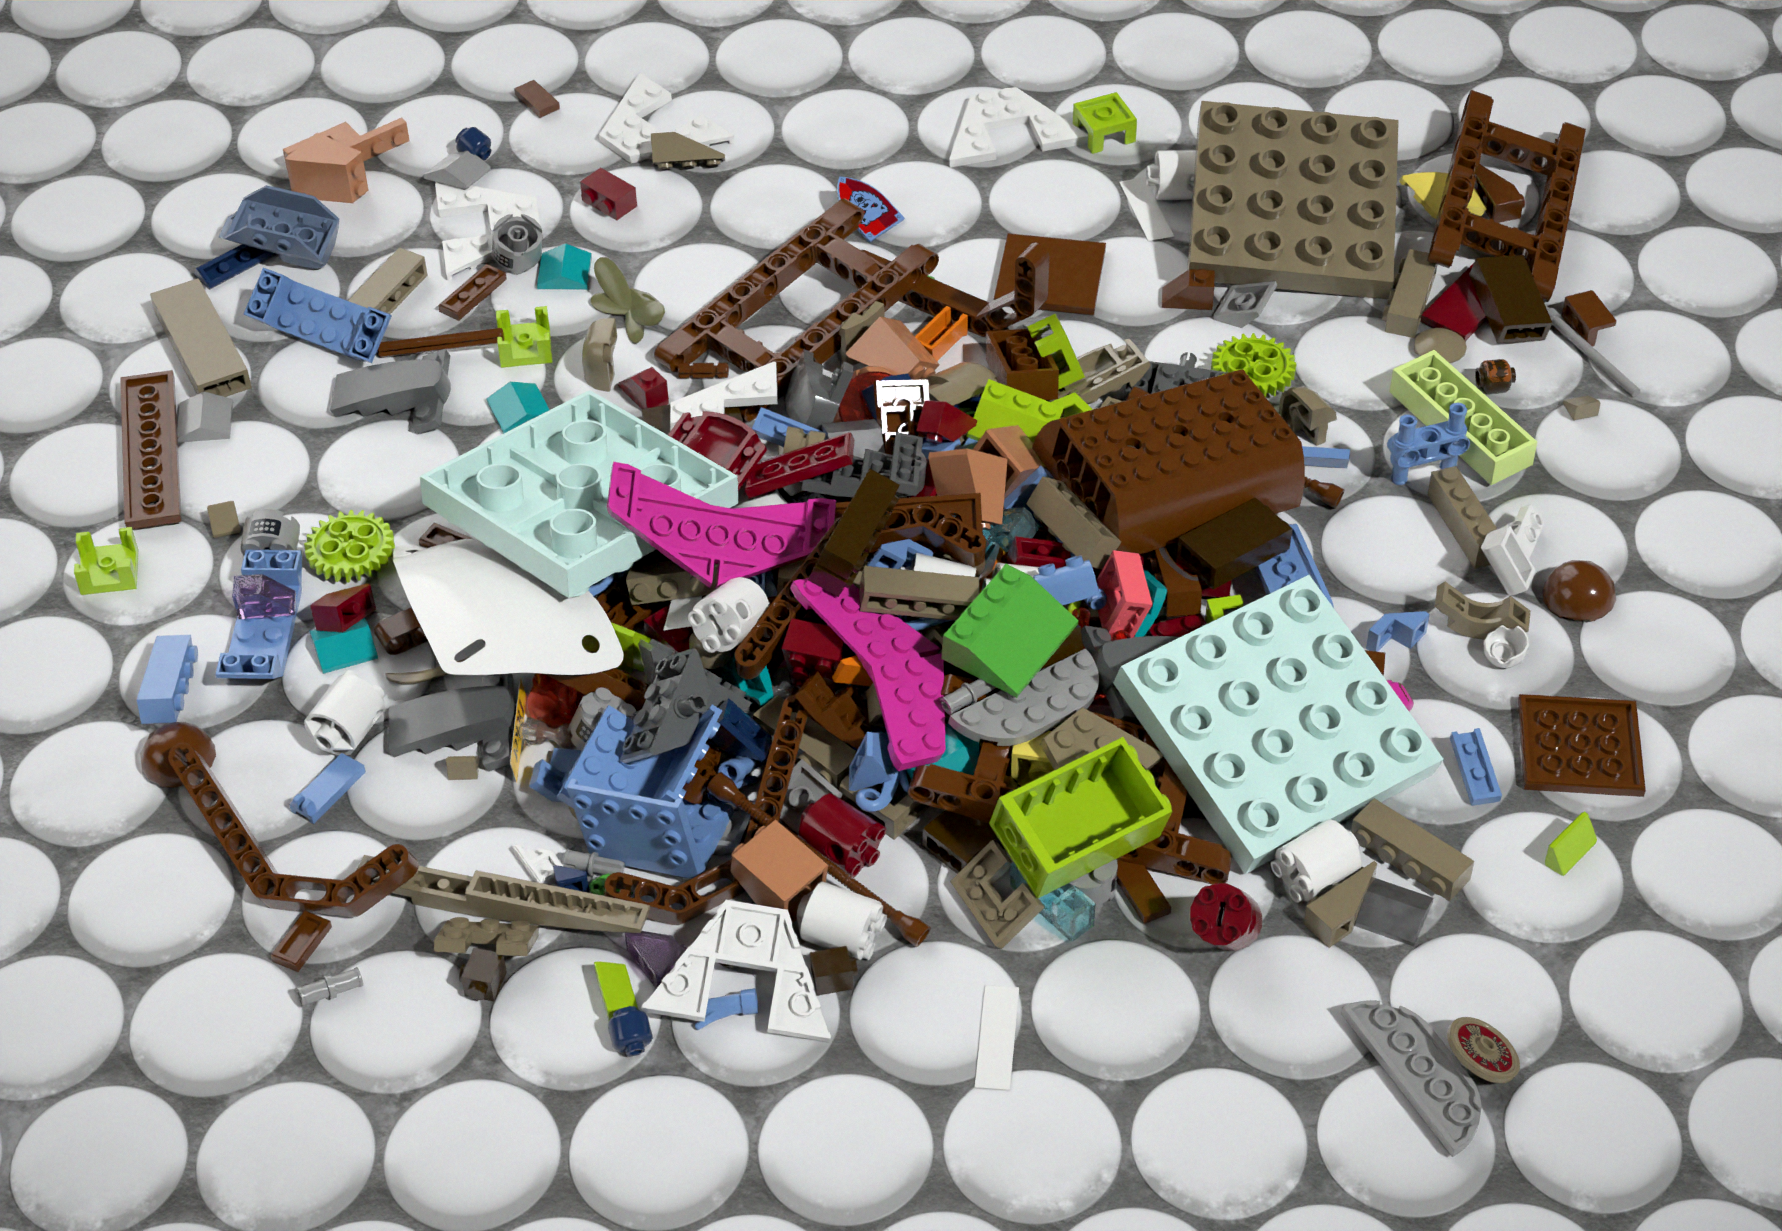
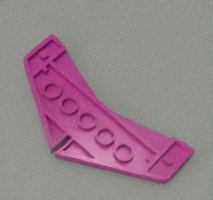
(702, 534)
(901, 666)

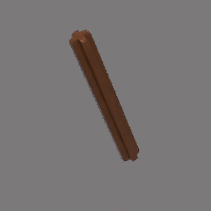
(440, 342)

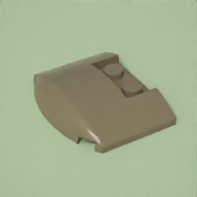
(1106, 371)
(959, 382)

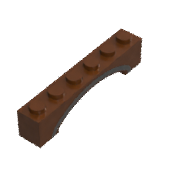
(1183, 589)

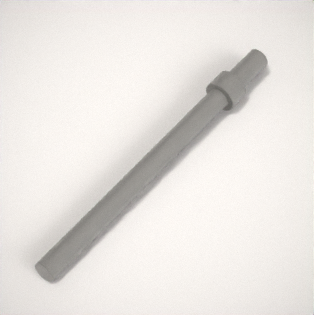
(1592, 353)

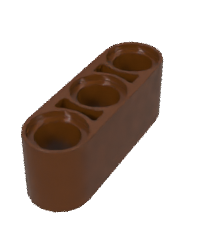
(400, 632)

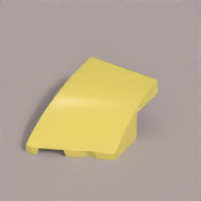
(1429, 192)

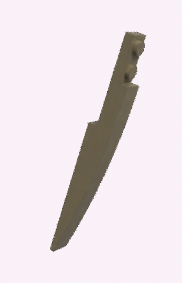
(519, 899)

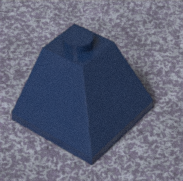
(740, 733)

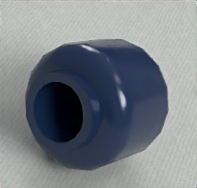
(474, 141)
(630, 1031)

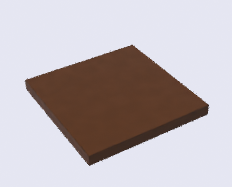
(1073, 271)
(1581, 745)

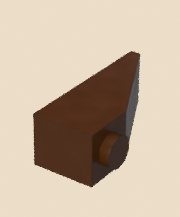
(1498, 195)

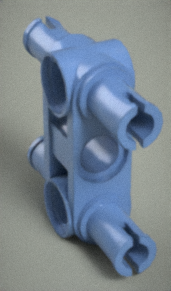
(1428, 443)

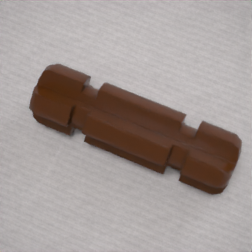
(703, 370)

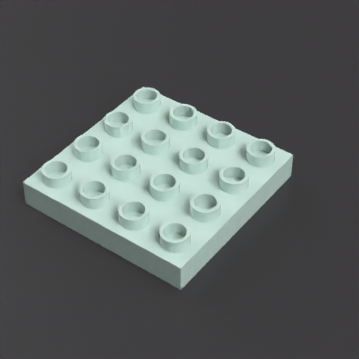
(546, 490)
(1276, 721)

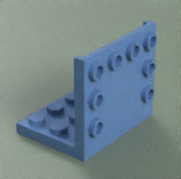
(650, 777)
(648, 831)

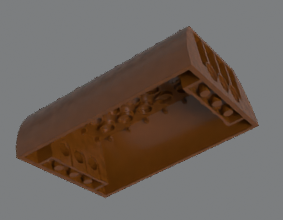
(1173, 482)

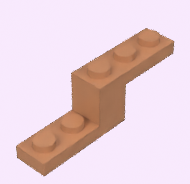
(370, 143)

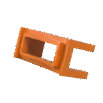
(941, 334)

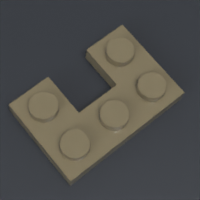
(998, 918)
(510, 939)

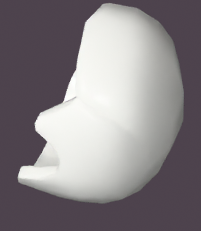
(1506, 646)

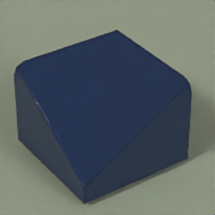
(571, 878)

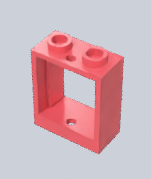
(1126, 593)

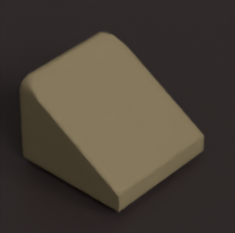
(1582, 407)
(223, 519)

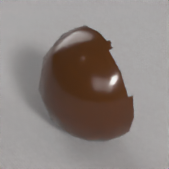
(1579, 591)
(159, 743)

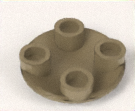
(1443, 341)

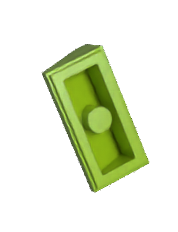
(1571, 845)
(614, 986)

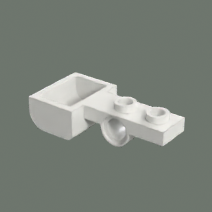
(1510, 550)

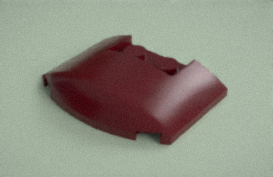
(721, 441)

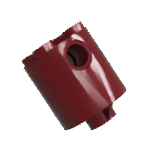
(841, 833)
(1225, 917)

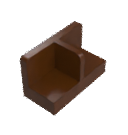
(1587, 315)

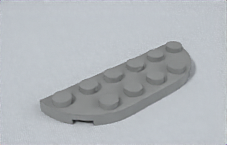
(1041, 706)
(1420, 1069)

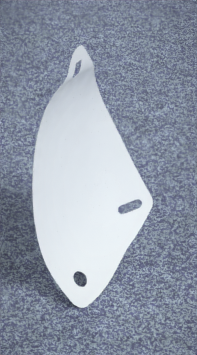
(475, 593)

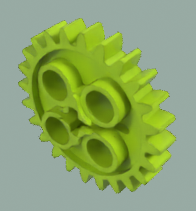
(1262, 360)
(349, 546)

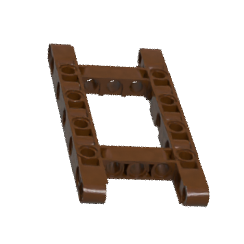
(1556, 160)
(817, 243)
(979, 794)

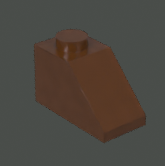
(1190, 290)

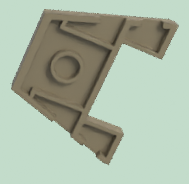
(1086, 733)

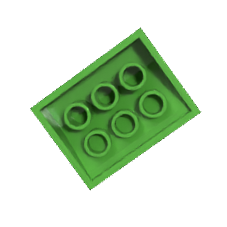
(1008, 631)

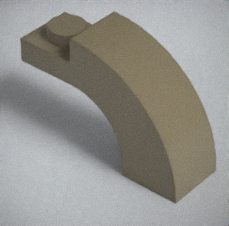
(1478, 618)

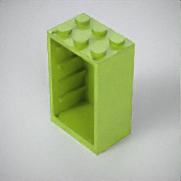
(1080, 817)

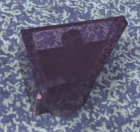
(262, 597)
(654, 953)

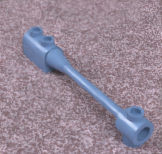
(1065, 584)

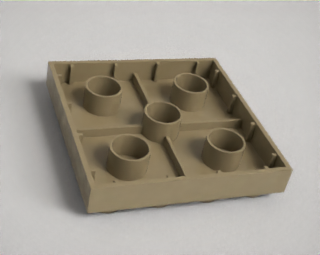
(1295, 199)

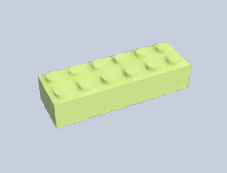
(1497, 442)

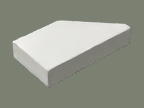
(538, 863)

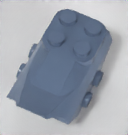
(284, 224)

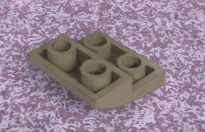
(856, 326)

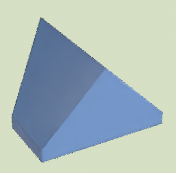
(871, 762)

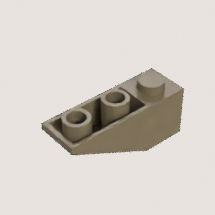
(675, 148)
(1336, 911)

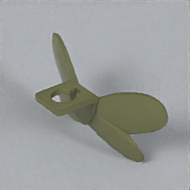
(638, 306)

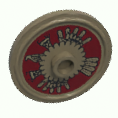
(1483, 1050)

